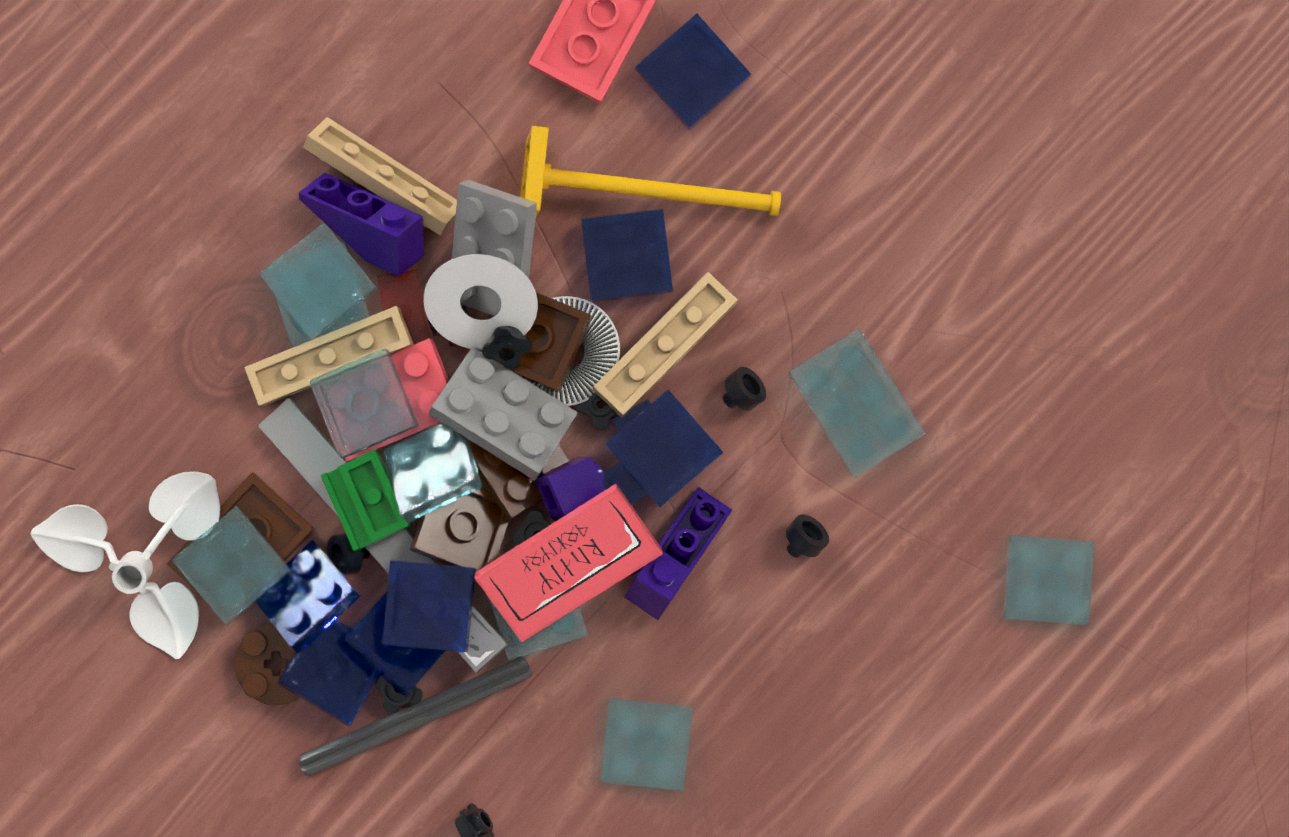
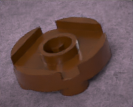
(251, 667)

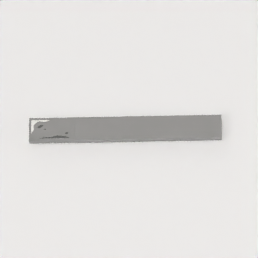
(314, 455)

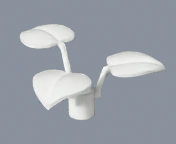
(160, 616)

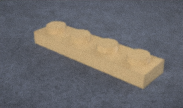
(381, 174)
(665, 345)
(292, 369)

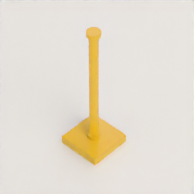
(539, 175)

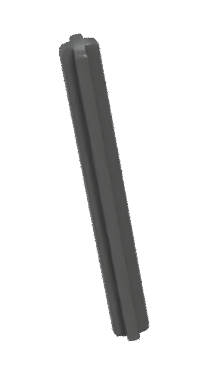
(414, 716)

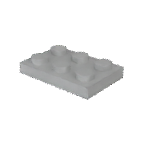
(494, 226)
(503, 413)

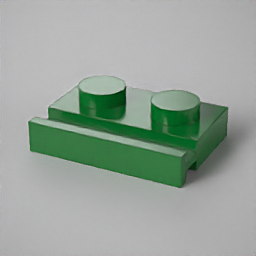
(364, 500)

